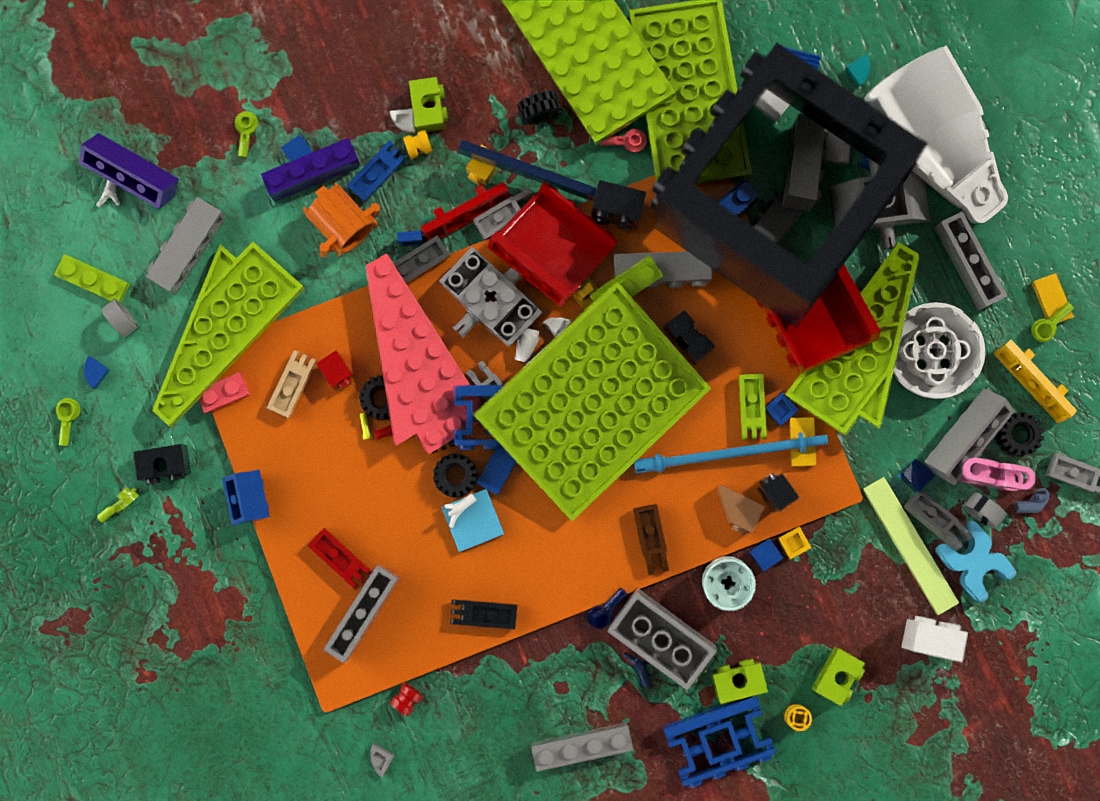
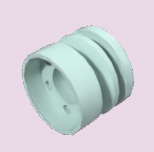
(735, 595)

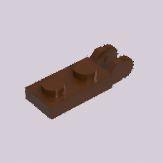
(651, 535)

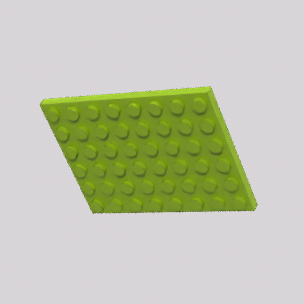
(592, 401)

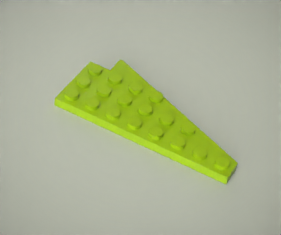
(230, 314)
(861, 380)

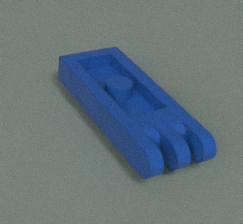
(376, 172)

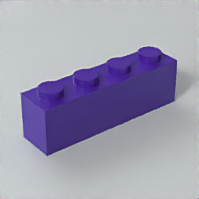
(128, 170)
(311, 170)

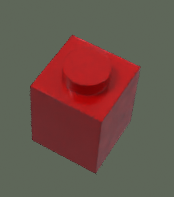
(336, 371)

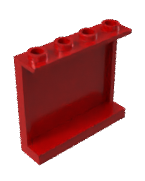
(553, 244)
(830, 329)

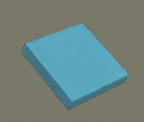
(475, 523)

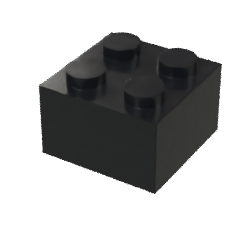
(617, 205)

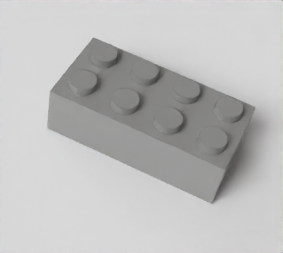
(662, 639)

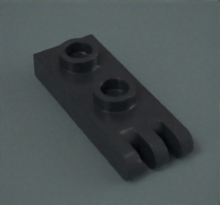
(485, 614)

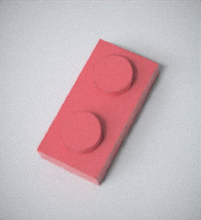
(224, 393)

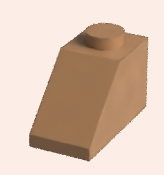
(739, 510)

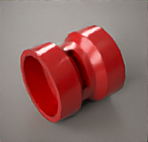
(406, 699)

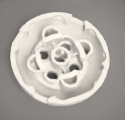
(964, 351)

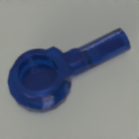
(600, 615)

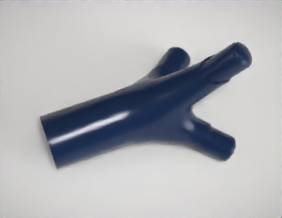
(640, 666)

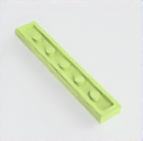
(910, 546)

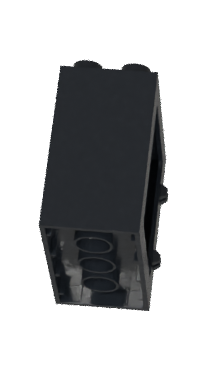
(735, 246)

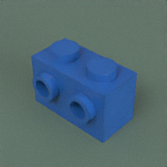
(245, 497)

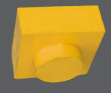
(794, 542)

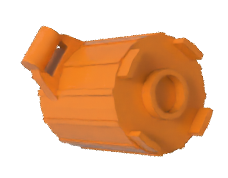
(340, 220)

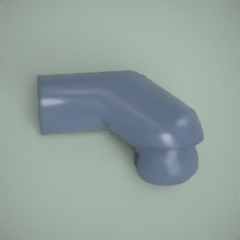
(1035, 503)

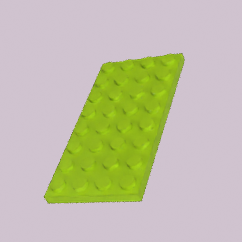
(695, 56)
(593, 61)

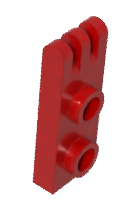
(338, 557)

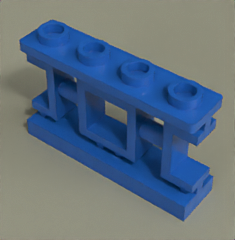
(472, 390)
(711, 719)

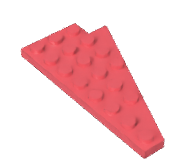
(414, 363)

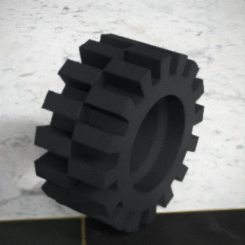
(539, 107)
(367, 398)
(1032, 428)
(440, 475)

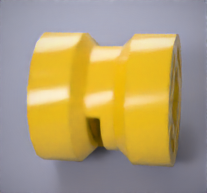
(417, 144)
(795, 713)

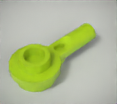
(246, 124)
(1045, 329)
(67, 411)
(125, 498)

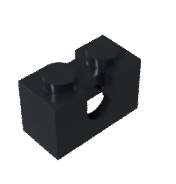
(698, 344)
(148, 462)
(776, 492)

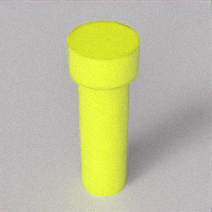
(365, 426)

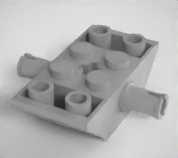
(905, 208)
(473, 281)

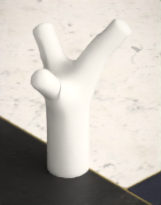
(109, 192)
(459, 507)

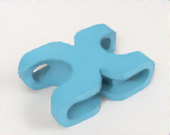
(975, 562)

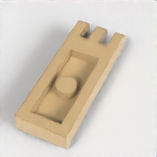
(291, 384)

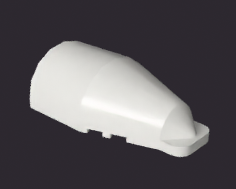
(942, 110)

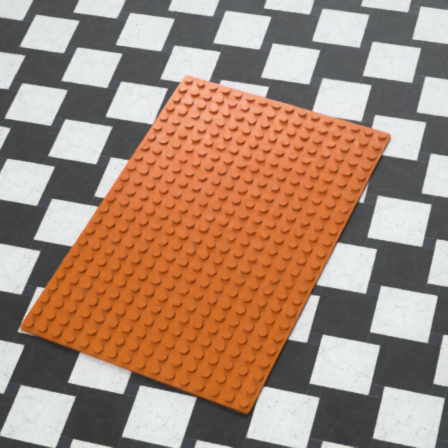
(391, 513)

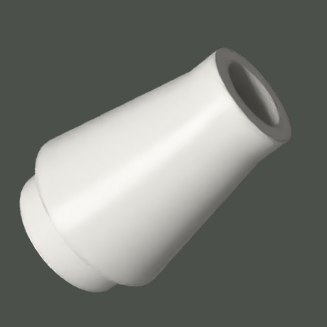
(526, 344)

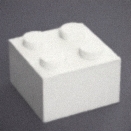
(941, 641)

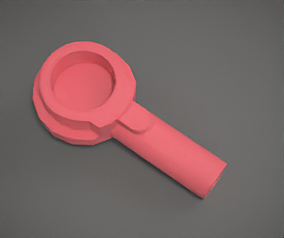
(633, 141)

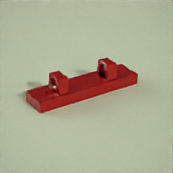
(464, 214)

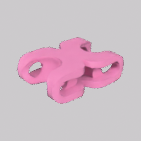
(996, 475)

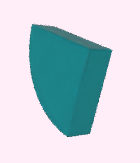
(859, 70)

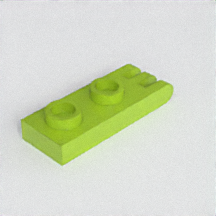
(752, 405)

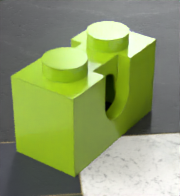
(426, 91)
(753, 683)
(826, 683)

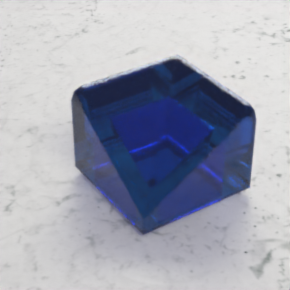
(916, 475)

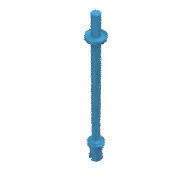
(660, 463)

